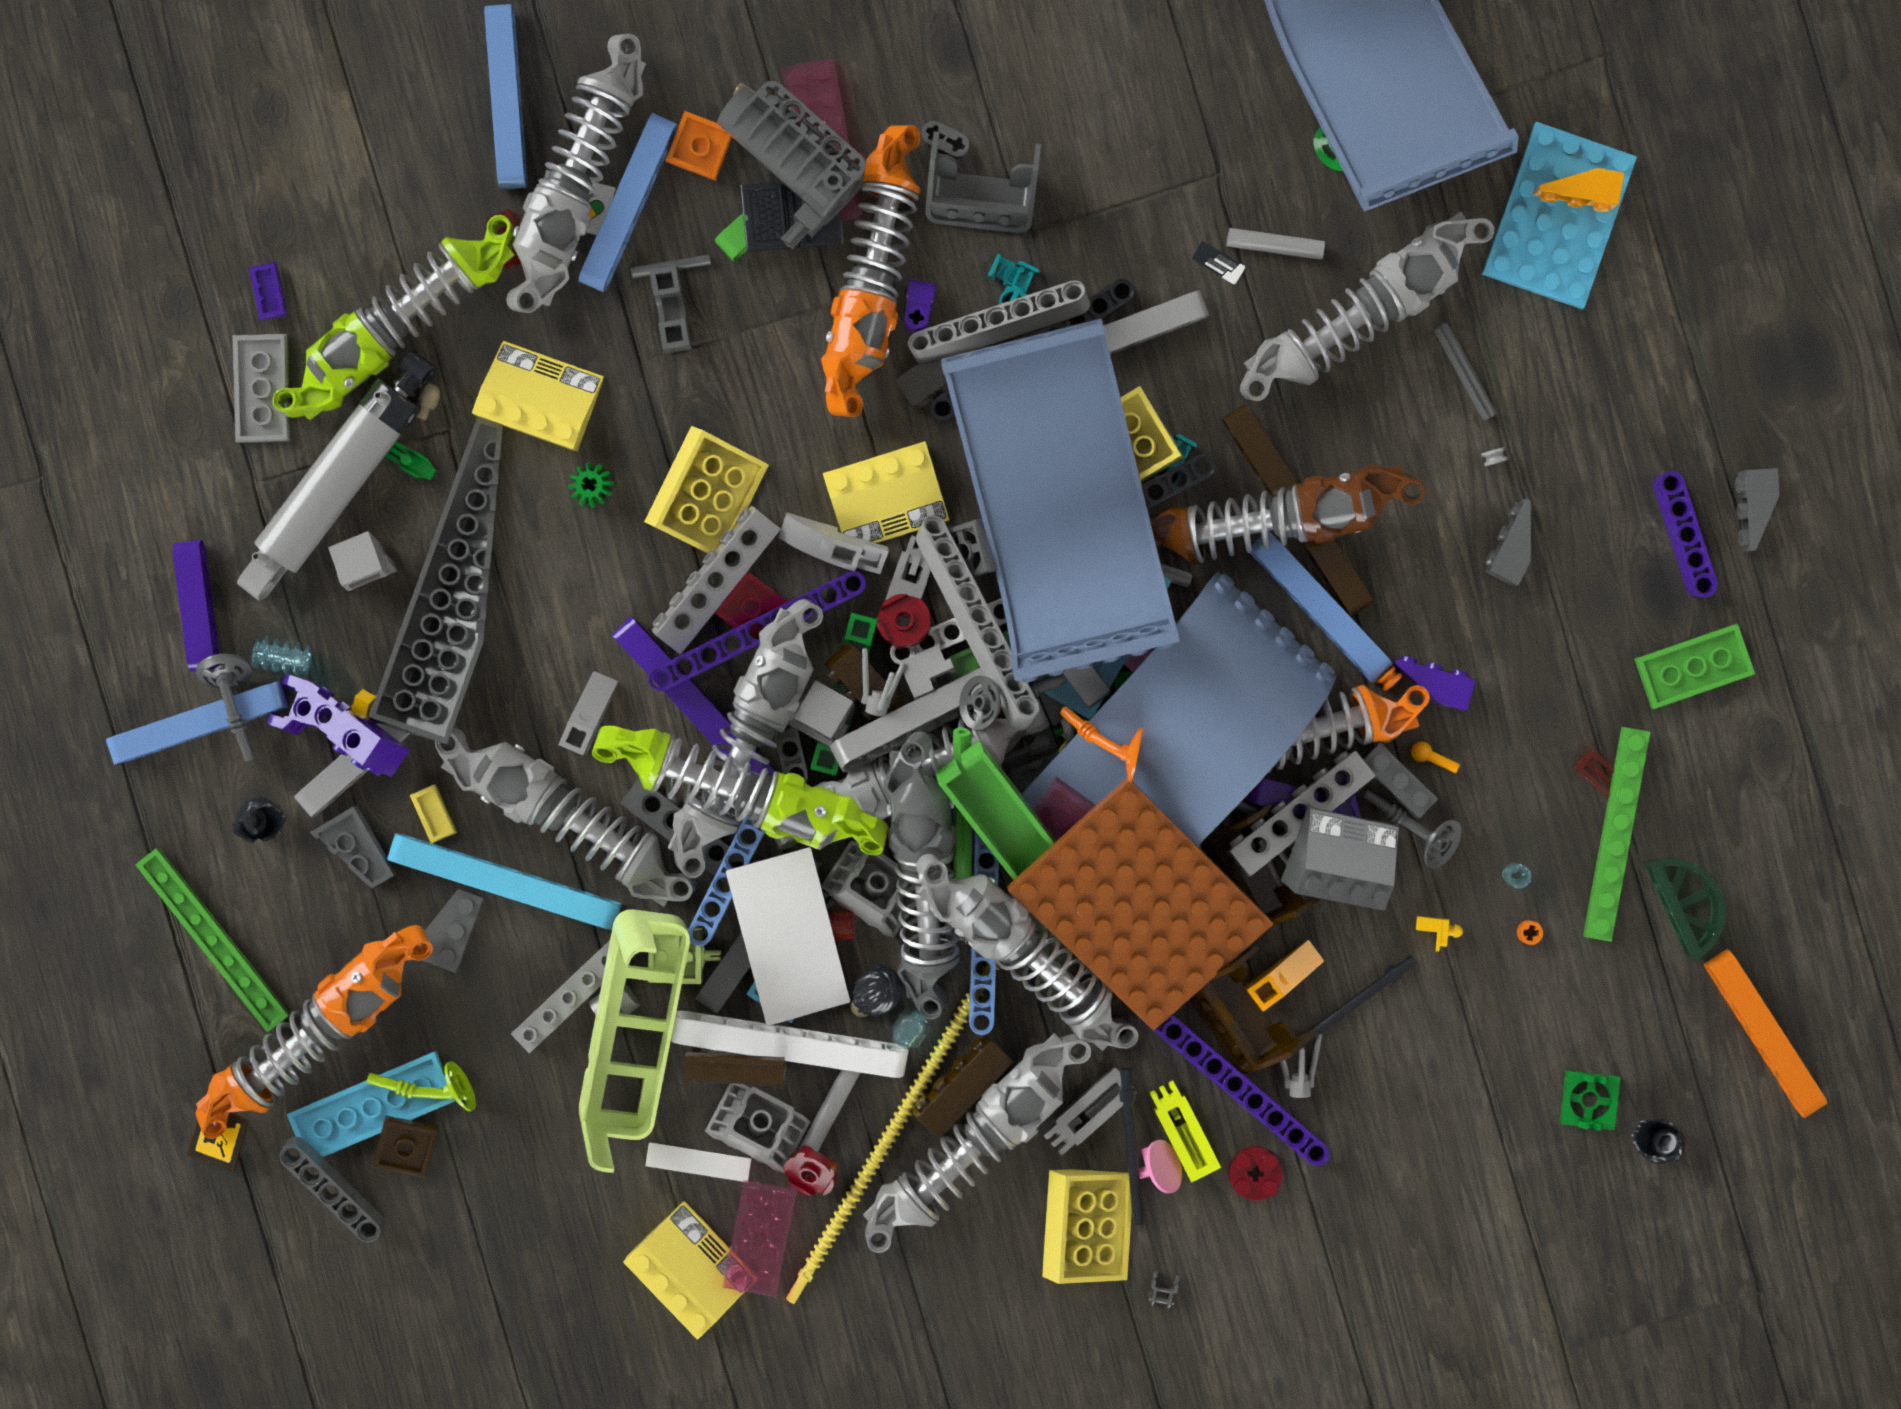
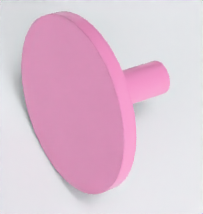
(1162, 1166)

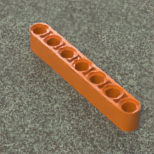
(1765, 1033)

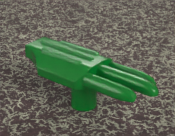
(412, 462)

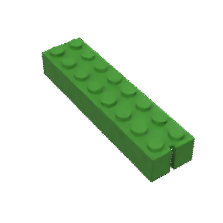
(995, 809)

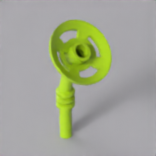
(457, 1087)

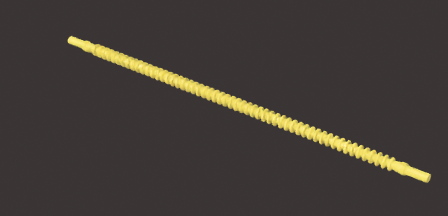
(806, 1273)

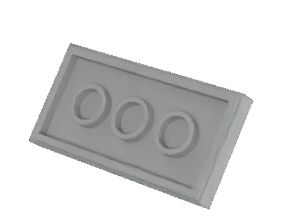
(260, 371)

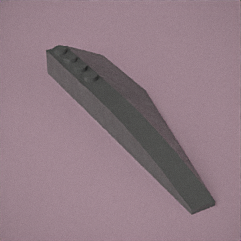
(448, 606)

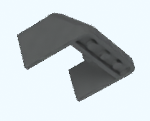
(980, 200)

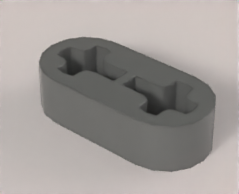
(948, 134)

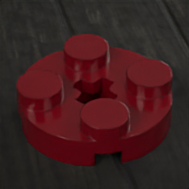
(903, 636)
(807, 1160)
(1266, 1184)

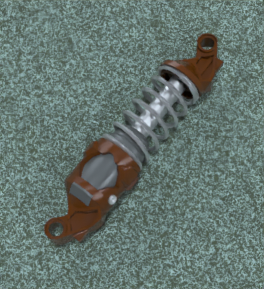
(1311, 511)

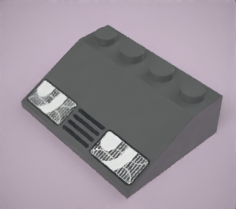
(1343, 859)

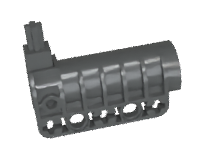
(795, 154)

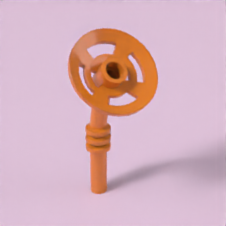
(1091, 734)

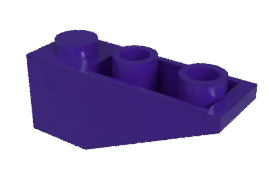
(1444, 688)

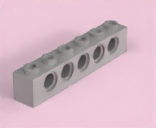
(714, 594)
(1357, 776)
(562, 1002)

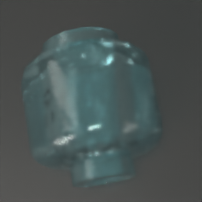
(910, 1029)

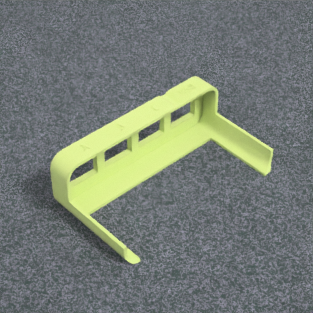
(629, 936)

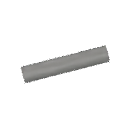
(1275, 243)
(830, 1109)

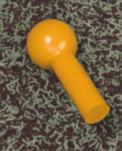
(1422, 752)

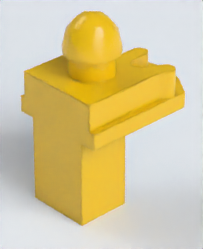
(363, 703)
(1440, 926)

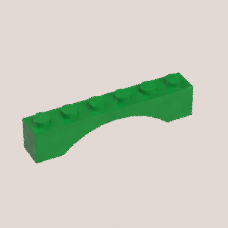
(860, 635)

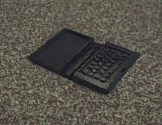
(771, 214)

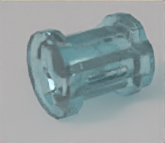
(1519, 882)

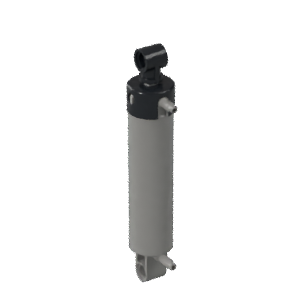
(336, 476)

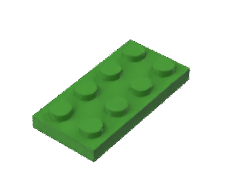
(1694, 666)

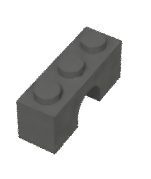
(671, 309)
(1399, 780)

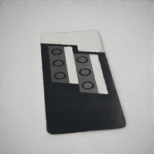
(1218, 262)

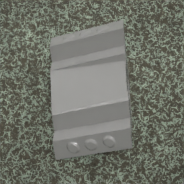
(868, 888)
(757, 1125)

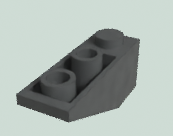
(1758, 497)
(1514, 547)

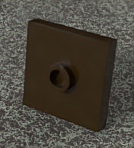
(405, 1146)

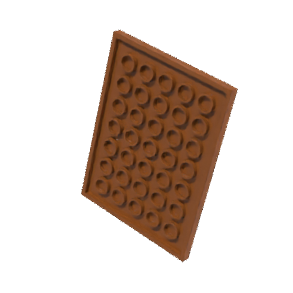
(1140, 904)

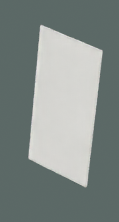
(788, 936)

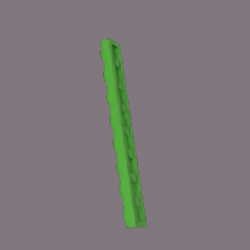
(1616, 834)
(213, 939)

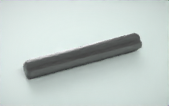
(1465, 371)

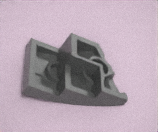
(1031, 756)

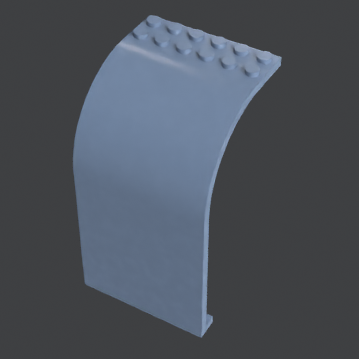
(1391, 92)
(1061, 500)
(1210, 712)

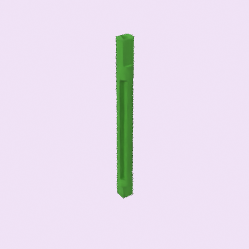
(963, 848)

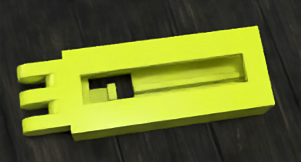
(1186, 1138)

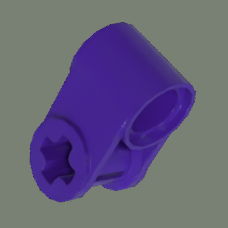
(919, 301)

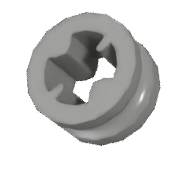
(1494, 456)

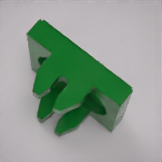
(1608, 1119)

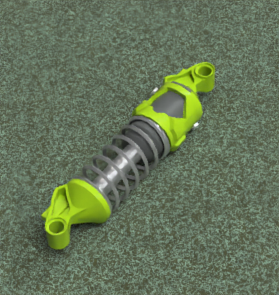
(367, 338)
(773, 802)

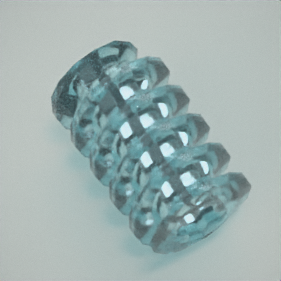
(282, 658)

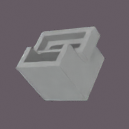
(360, 561)
(928, 671)
(824, 714)

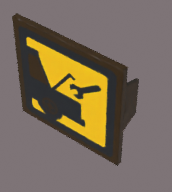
(224, 1149)

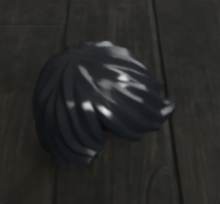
(259, 819)
(877, 991)
(1659, 1141)

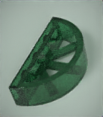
(1674, 908)

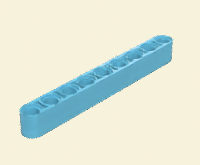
(504, 881)

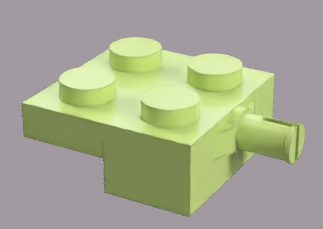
(667, 955)

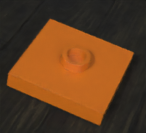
(699, 146)

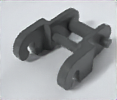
(1163, 1300)

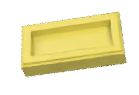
(433, 813)

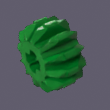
(586, 494)

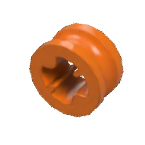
(1389, 678)
(1534, 939)

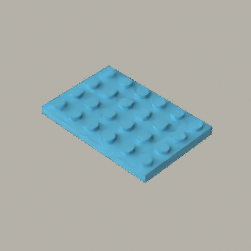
(1548, 244)

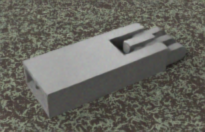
(901, 586)
(1097, 1102)

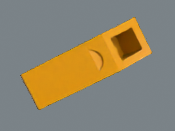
(1592, 188)
(1284, 975)

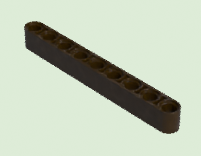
(1274, 475)

